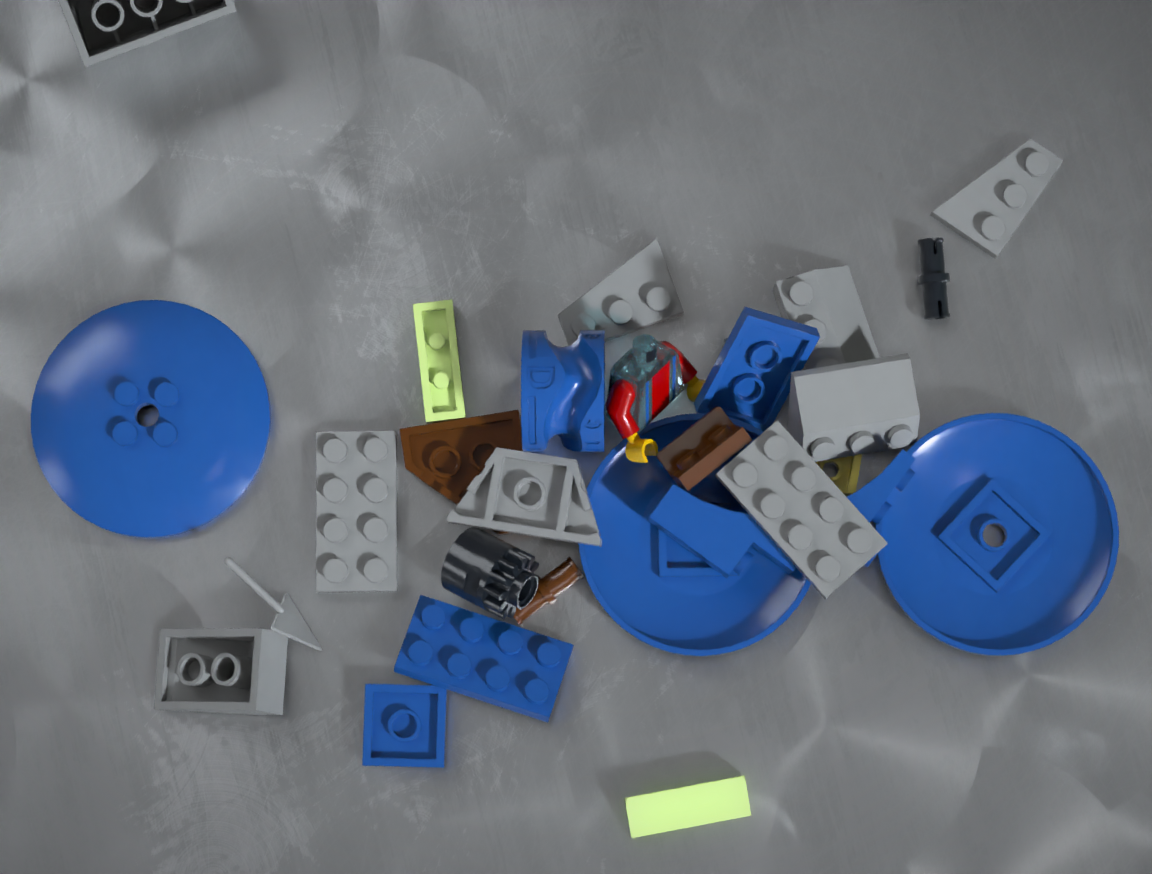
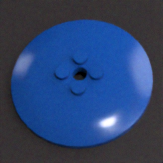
(185, 464)
(1054, 525)
(658, 585)

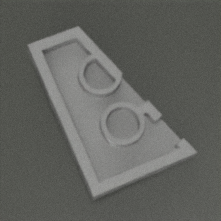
(1000, 198)

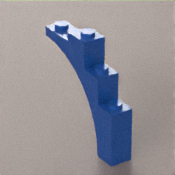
(724, 535)

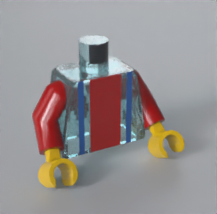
(643, 386)

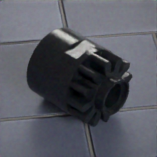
(490, 573)

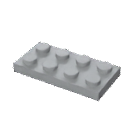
(801, 509)
(356, 511)

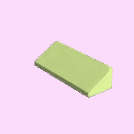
(687, 806)

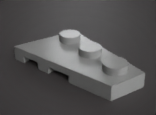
(626, 300)

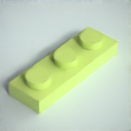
(439, 361)

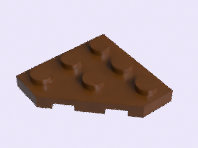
(456, 451)

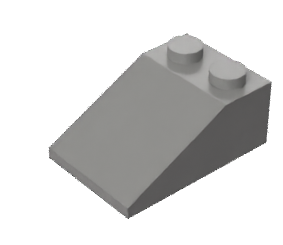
(221, 671)

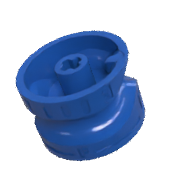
(563, 392)

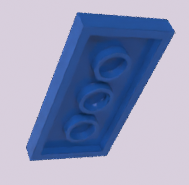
(483, 658)

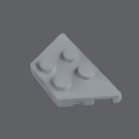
(530, 497)

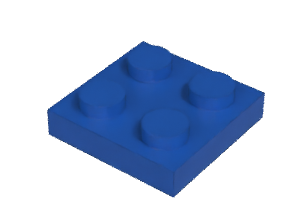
(404, 725)

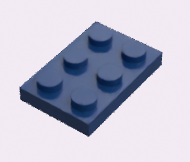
(756, 367)

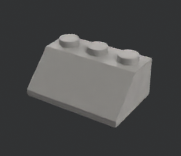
(831, 304)
(854, 407)

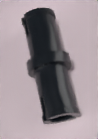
(933, 278)

